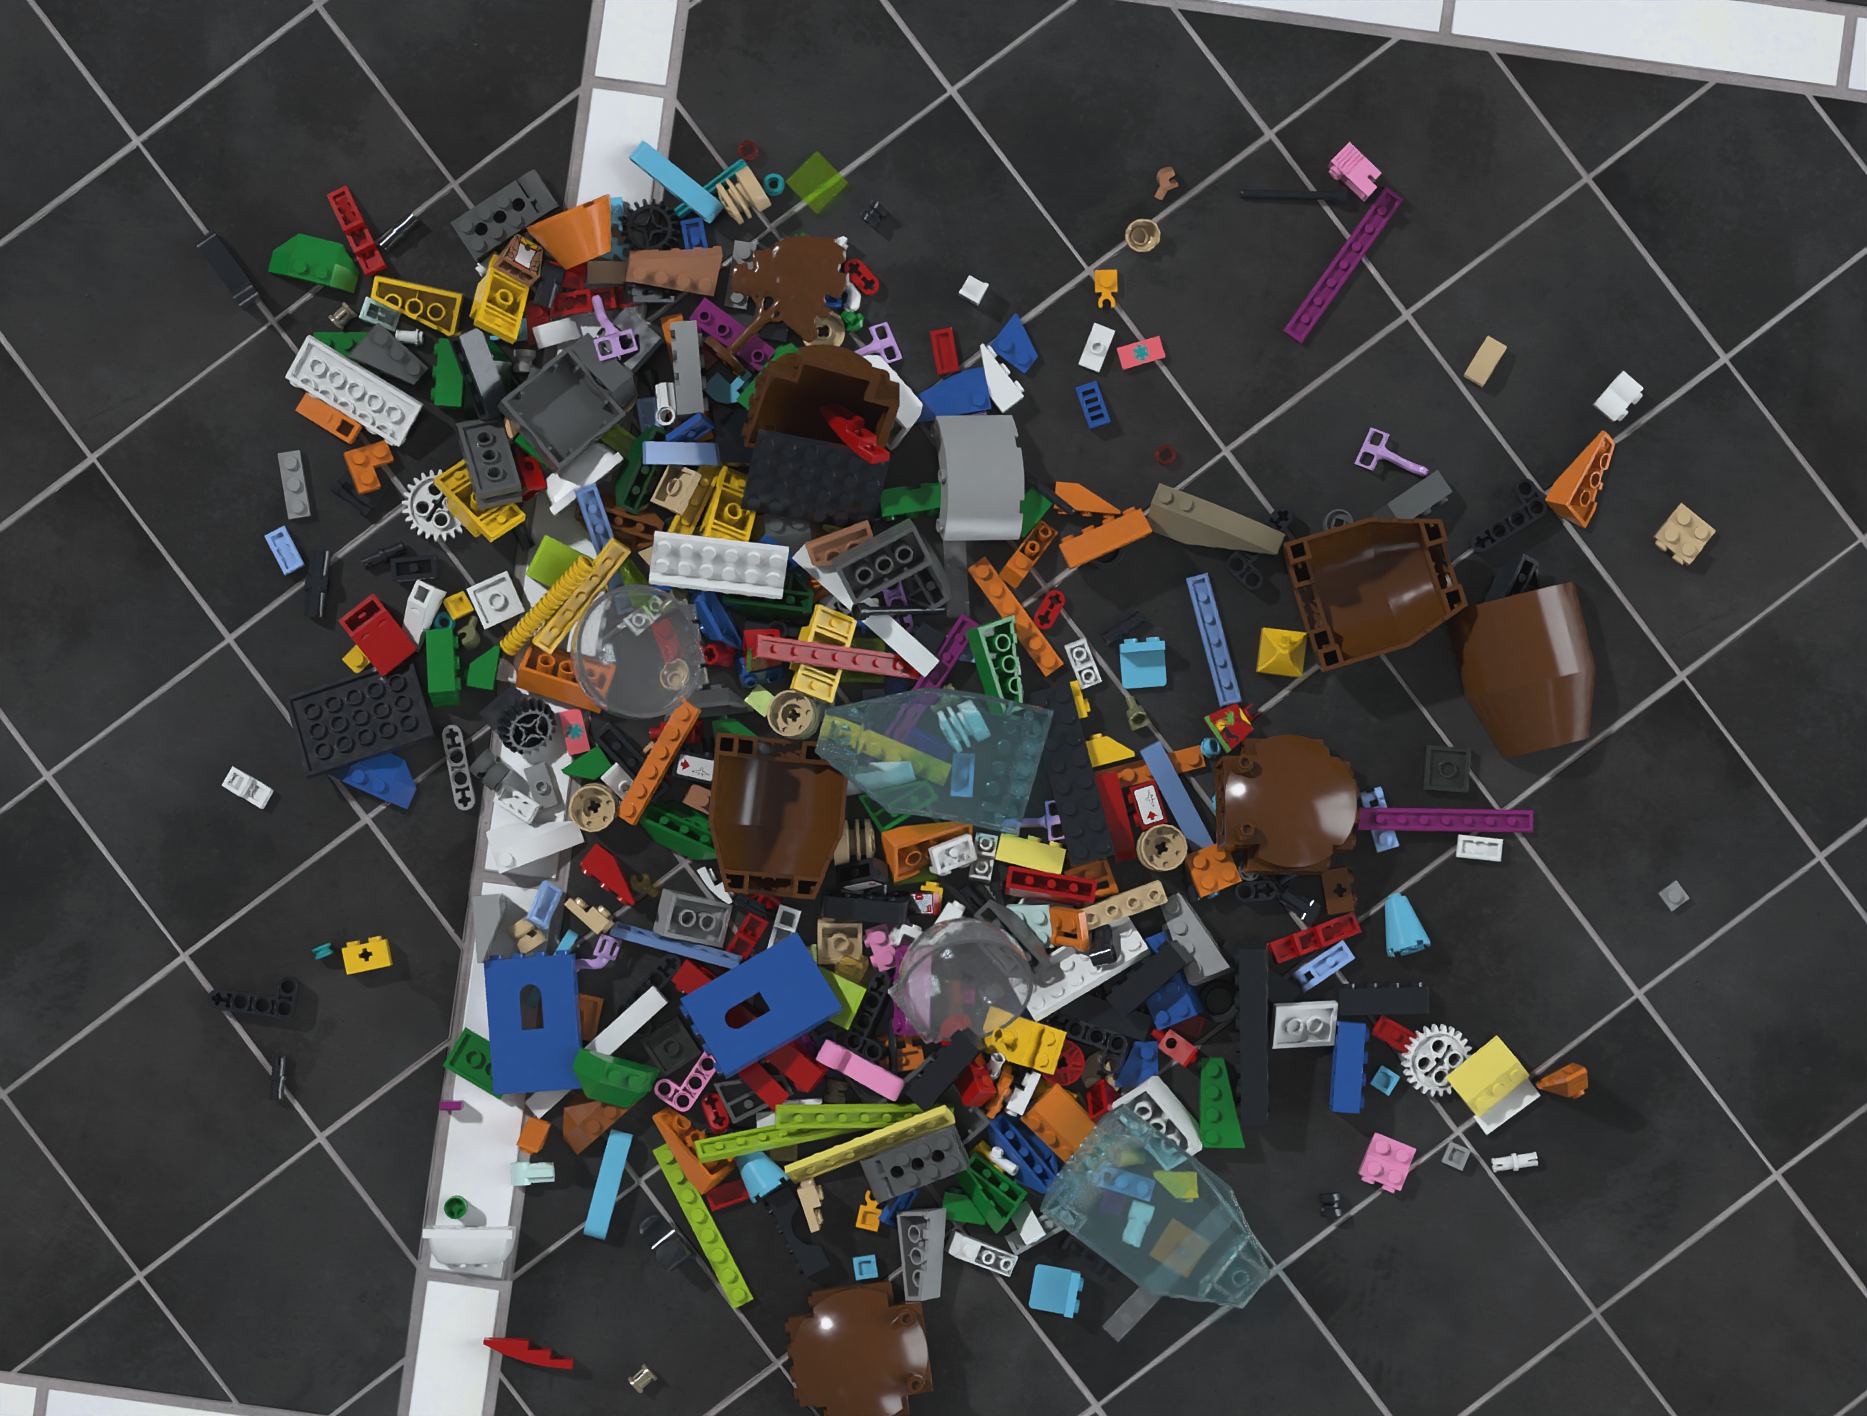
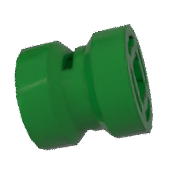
(453, 1209)

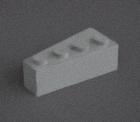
(687, 369)
(1187, 928)
(922, 1251)

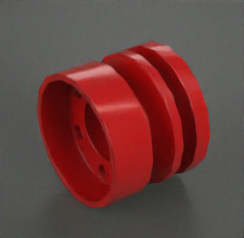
(1073, 1070)

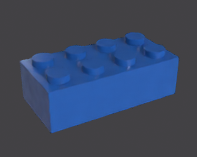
(1177, 998)
(1348, 1067)

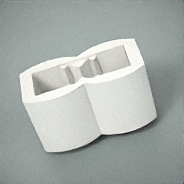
(1618, 397)

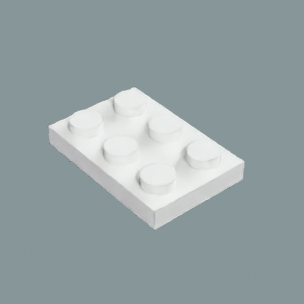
(1303, 1024)

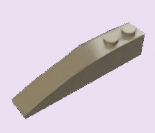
(1208, 524)

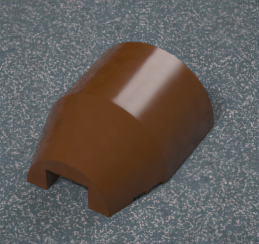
(1372, 587)
(1527, 668)
(774, 815)

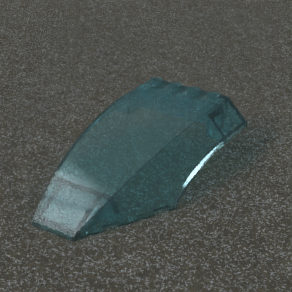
(940, 754)
(1156, 1214)

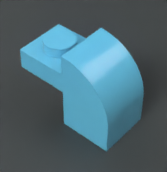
(724, 392)

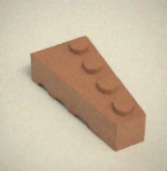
(677, 269)

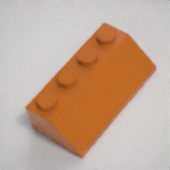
(1104, 539)
(552, 677)
(1058, 1121)

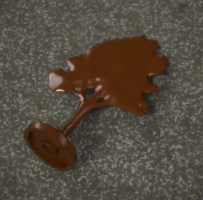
(798, 278)

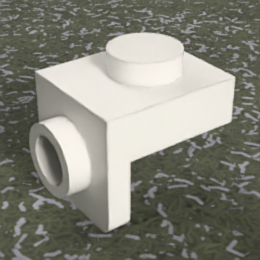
(902, 930)

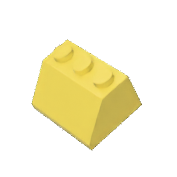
(1031, 853)
(1487, 1076)

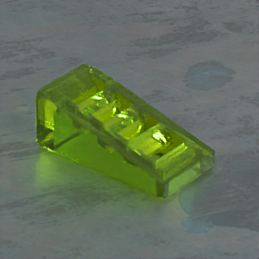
(630, 573)

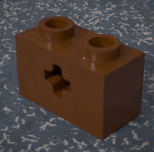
(1329, 881)

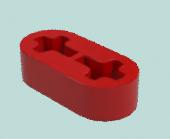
(865, 273)
(1044, 607)
(711, 1114)

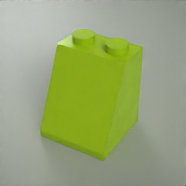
(552, 561)
(847, 993)

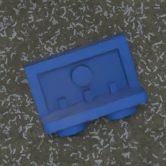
(757, 677)

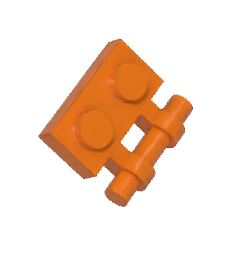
(908, 1057)
(1002, 1088)

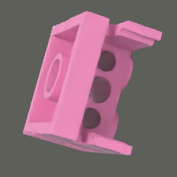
(1354, 171)

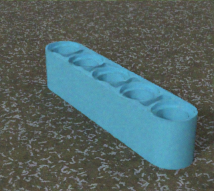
(676, 182)
(608, 1184)

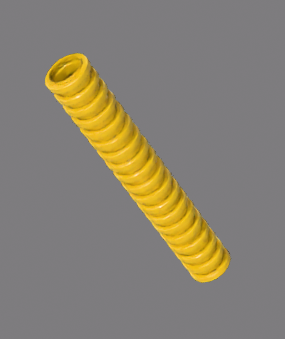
(547, 605)

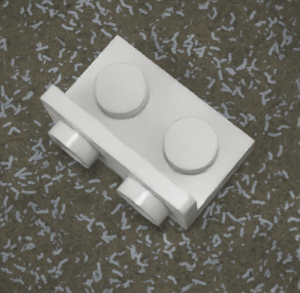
(952, 854)

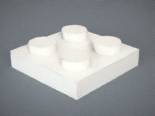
(496, 600)

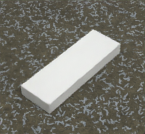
(1507, 1106)

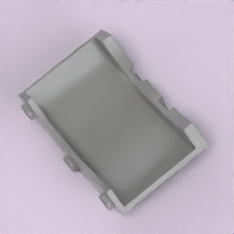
(979, 477)

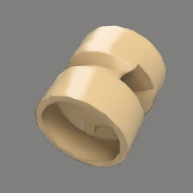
(526, 935)

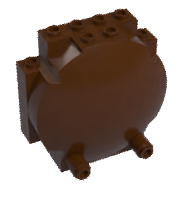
(816, 376)
(1285, 805)
(859, 1351)

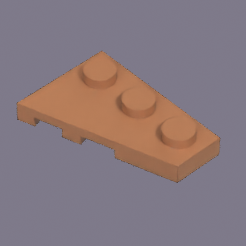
(831, 545)

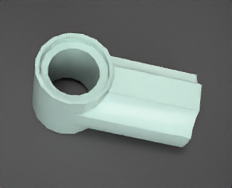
(526, 1173)

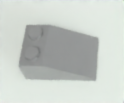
(488, 916)
(692, 918)

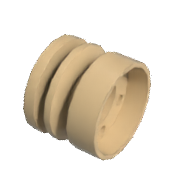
(743, 195)
(785, 706)
(588, 818)
(1172, 841)
(855, 843)

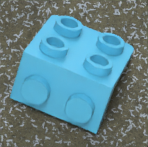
(1143, 663)
(1056, 1290)

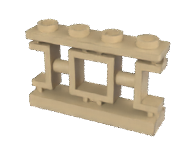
(1124, 904)

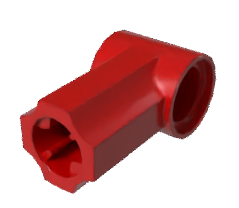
(719, 654)

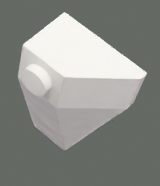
(524, 842)

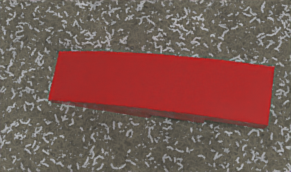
(356, 231)
(581, 301)
(852, 432)
(1116, 816)
(751, 930)
(1314, 937)
(764, 1085)
(520, 1349)

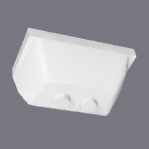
(909, 408)
(589, 467)
(1165, 1112)
(470, 1244)

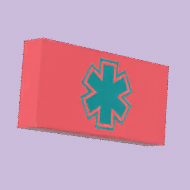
(1140, 352)
(574, 731)

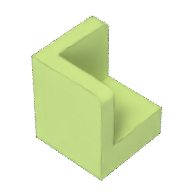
(759, 700)

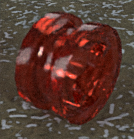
(745, 144)
(1169, 460)

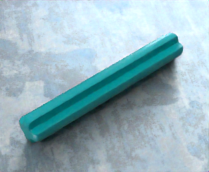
(683, 210)

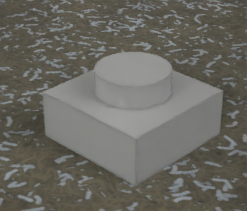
(1673, 895)
(1455, 1155)

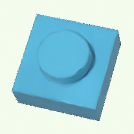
(1384, 1080)
(865, 1267)

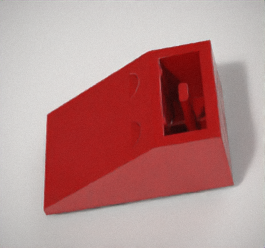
(378, 635)
(606, 867)

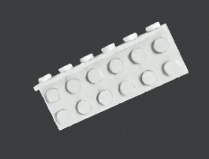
(353, 391)
(718, 565)
(1073, 972)

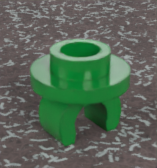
(853, 321)

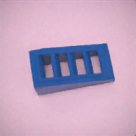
(1099, 422)

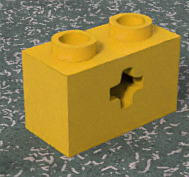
(355, 963)

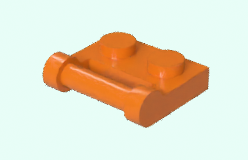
(1096, 871)
(1070, 921)

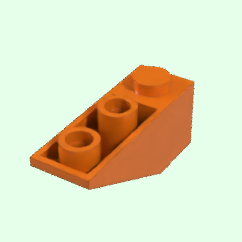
(329, 418)
(1083, 501)
(1028, 554)
(533, 1135)

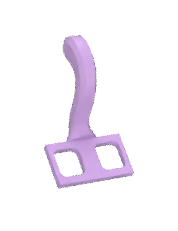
(612, 334)
(878, 345)
(1380, 452)
(1046, 821)
(603, 957)

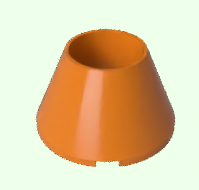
(577, 233)

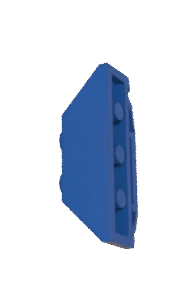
(716, 619)
(382, 777)
(1024, 1148)

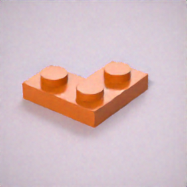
(362, 464)

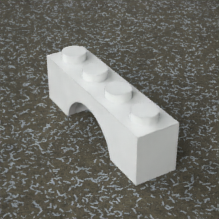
(784, 924)

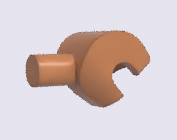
(1165, 184)

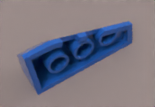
(956, 396)

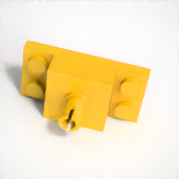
(499, 304)
(462, 504)
(723, 514)
(826, 628)
(1027, 1044)

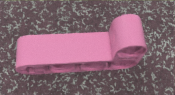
(864, 1071)
(686, 1088)

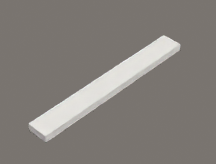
(882, 625)
(607, 1042)

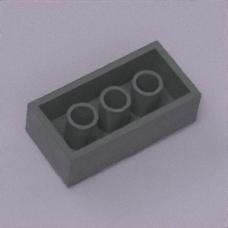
(882, 561)

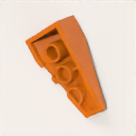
(1577, 487)
(907, 846)
(1566, 1081)
(680, 1138)

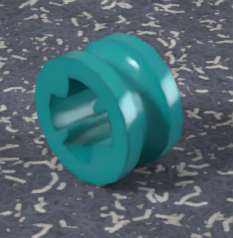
(322, 951)

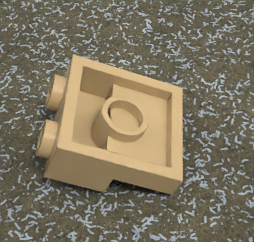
(676, 488)
(1683, 535)
(596, 918)
(838, 938)
(811, 1197)

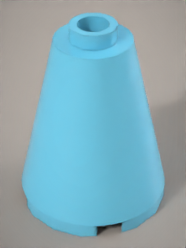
(1403, 927)
(759, 1174)

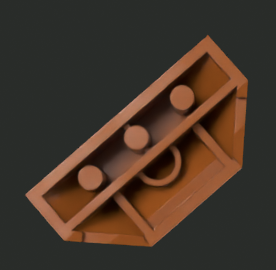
(629, 529)
(587, 1120)

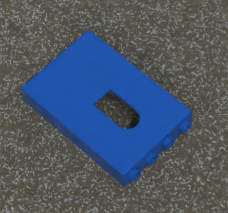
(790, 988)
(533, 1057)

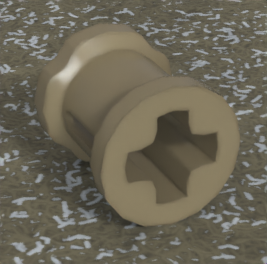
(344, 309)
(642, 1378)

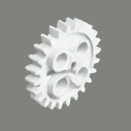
(420, 495)
(1422, 1047)

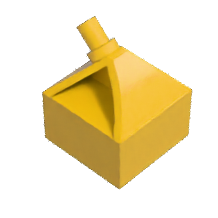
(1281, 652)

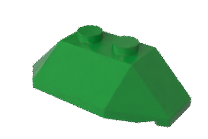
(315, 262)
(679, 828)
(613, 1078)

